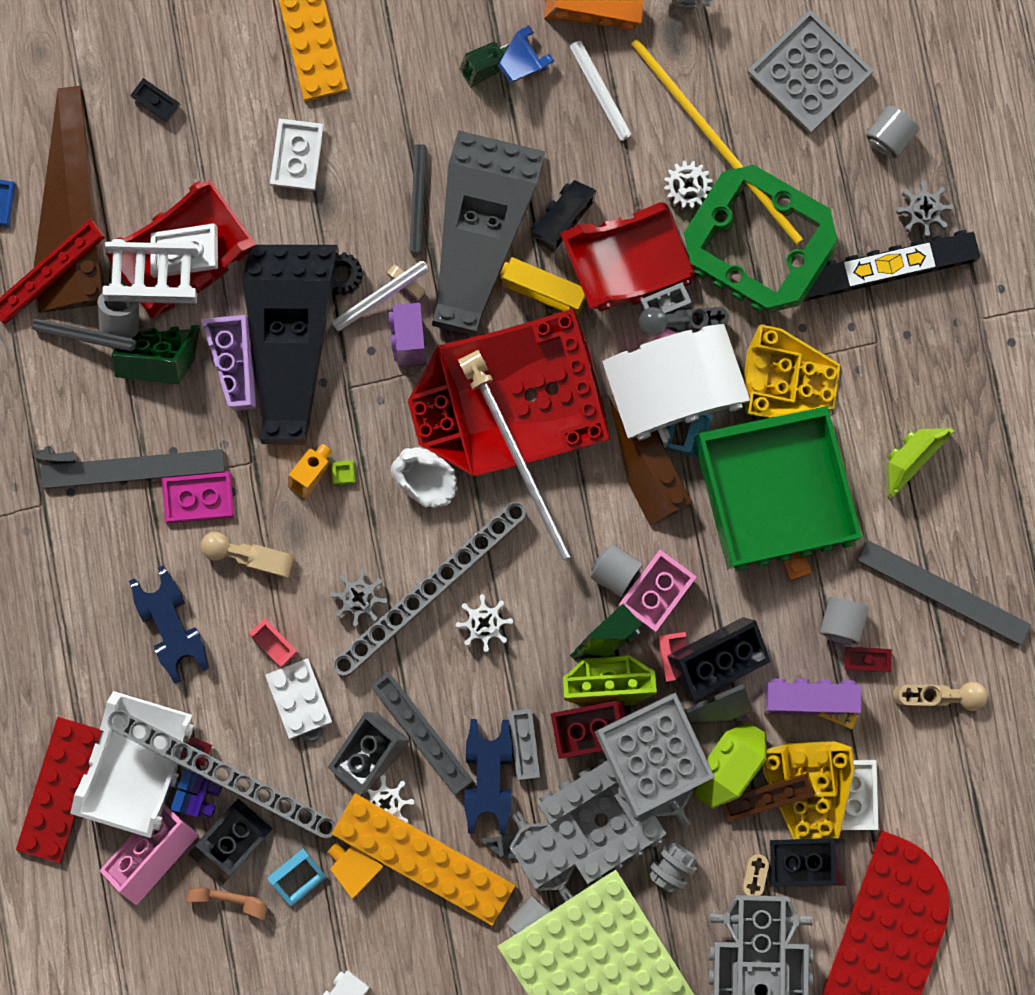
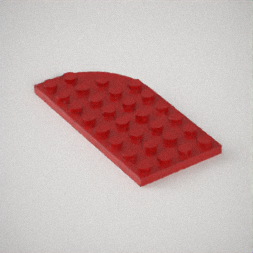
(892, 924)

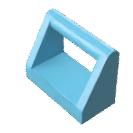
(696, 427)
(289, 866)

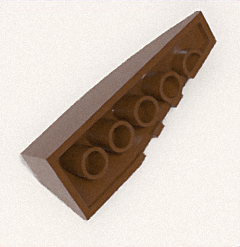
(650, 473)

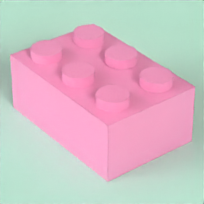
(658, 591)

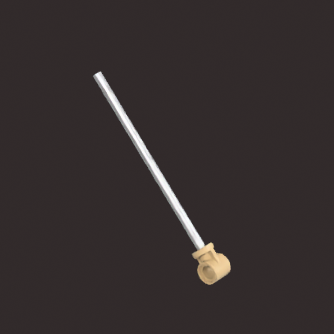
(475, 367)

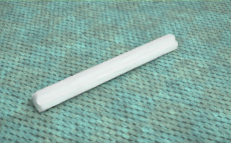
(600, 90)
(380, 295)

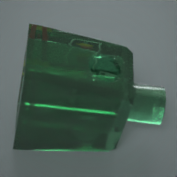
(482, 63)

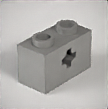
(668, 300)

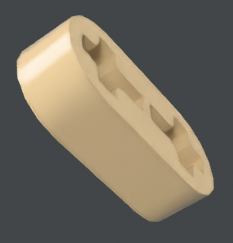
(413, 288)
(761, 877)

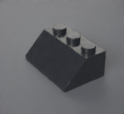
(563, 214)

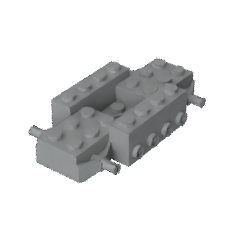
(573, 839)
(760, 949)

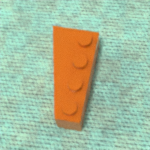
(616, 13)

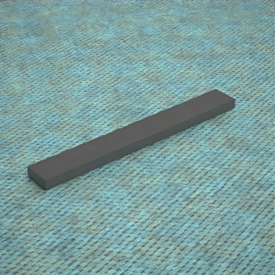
(132, 469)
(944, 592)

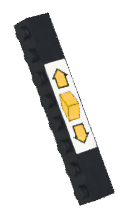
(895, 264)

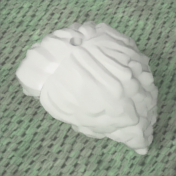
(425, 477)

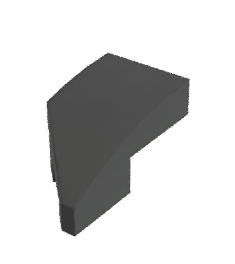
(60, 458)
(501, 845)

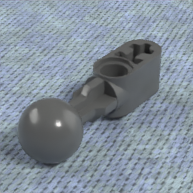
(655, 321)

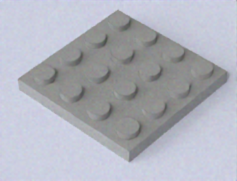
(810, 71)
(654, 754)

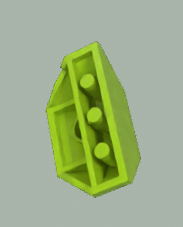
(912, 456)
(609, 680)
(733, 764)

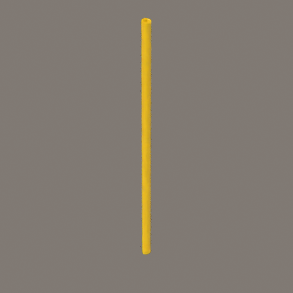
(714, 138)

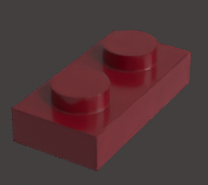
(867, 659)

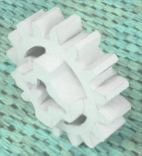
(681, 179)

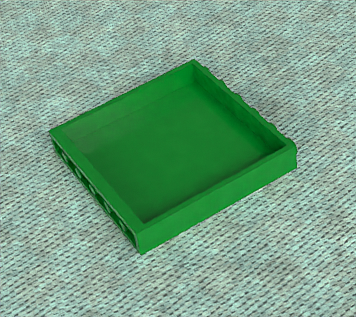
(777, 488)

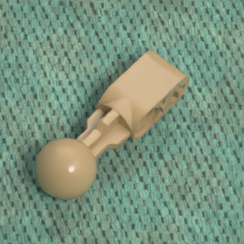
(217, 546)
(971, 695)

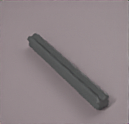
(418, 194)
(84, 335)

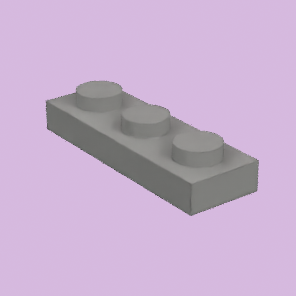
(524, 744)

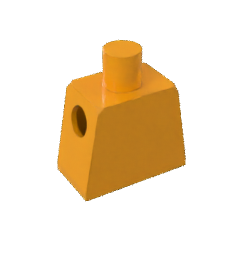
(303, 476)
(353, 868)

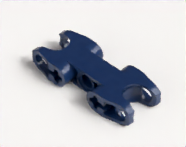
(162, 608)
(487, 795)

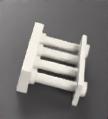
(161, 292)

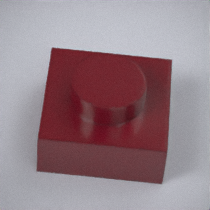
(200, 745)

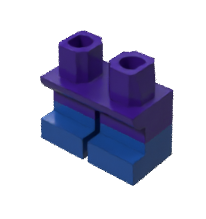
(192, 804)

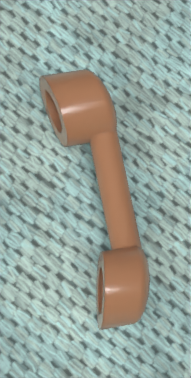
(252, 905)

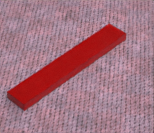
(49, 270)

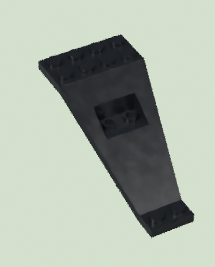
(288, 292)

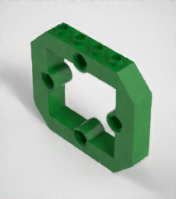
(721, 200)

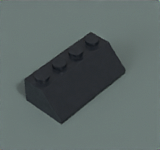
(719, 658)

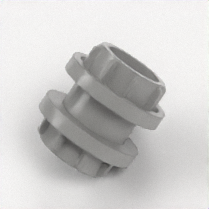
(673, 867)

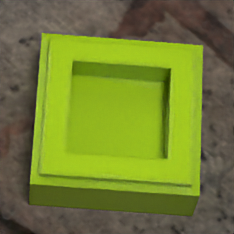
(343, 472)

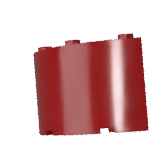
(198, 207)
(628, 257)

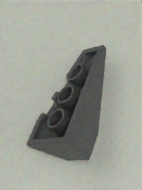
(722, 707)

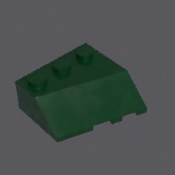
(158, 355)
(609, 635)

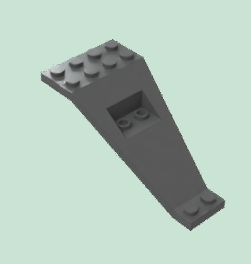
(484, 207)

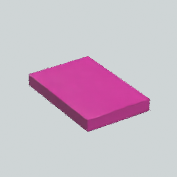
(198, 497)

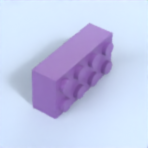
(407, 335)
(811, 699)

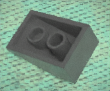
(368, 752)

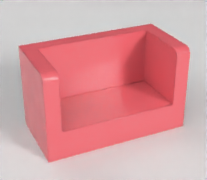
(273, 643)
(668, 645)

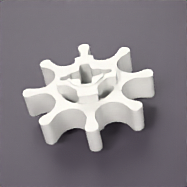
(475, 615)
(376, 796)

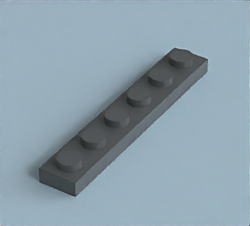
(421, 732)

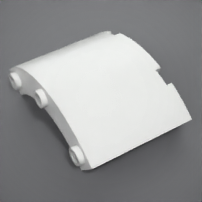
(676, 380)
(126, 780)

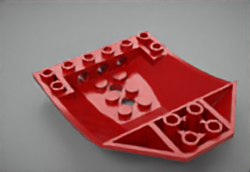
(532, 355)

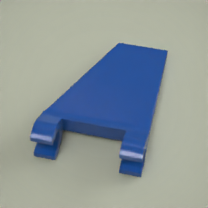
(521, 59)

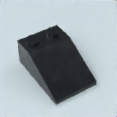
(230, 841)
(808, 862)

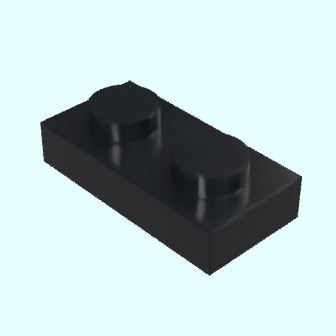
(155, 100)

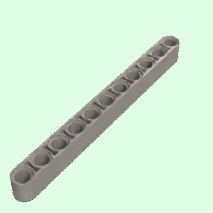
(434, 578)
(209, 773)

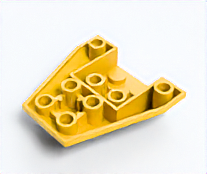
(787, 375)
(831, 775)

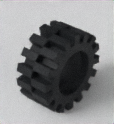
(355, 278)

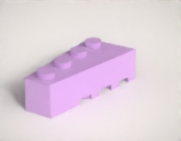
(233, 358)

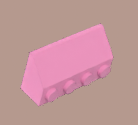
(145, 860)

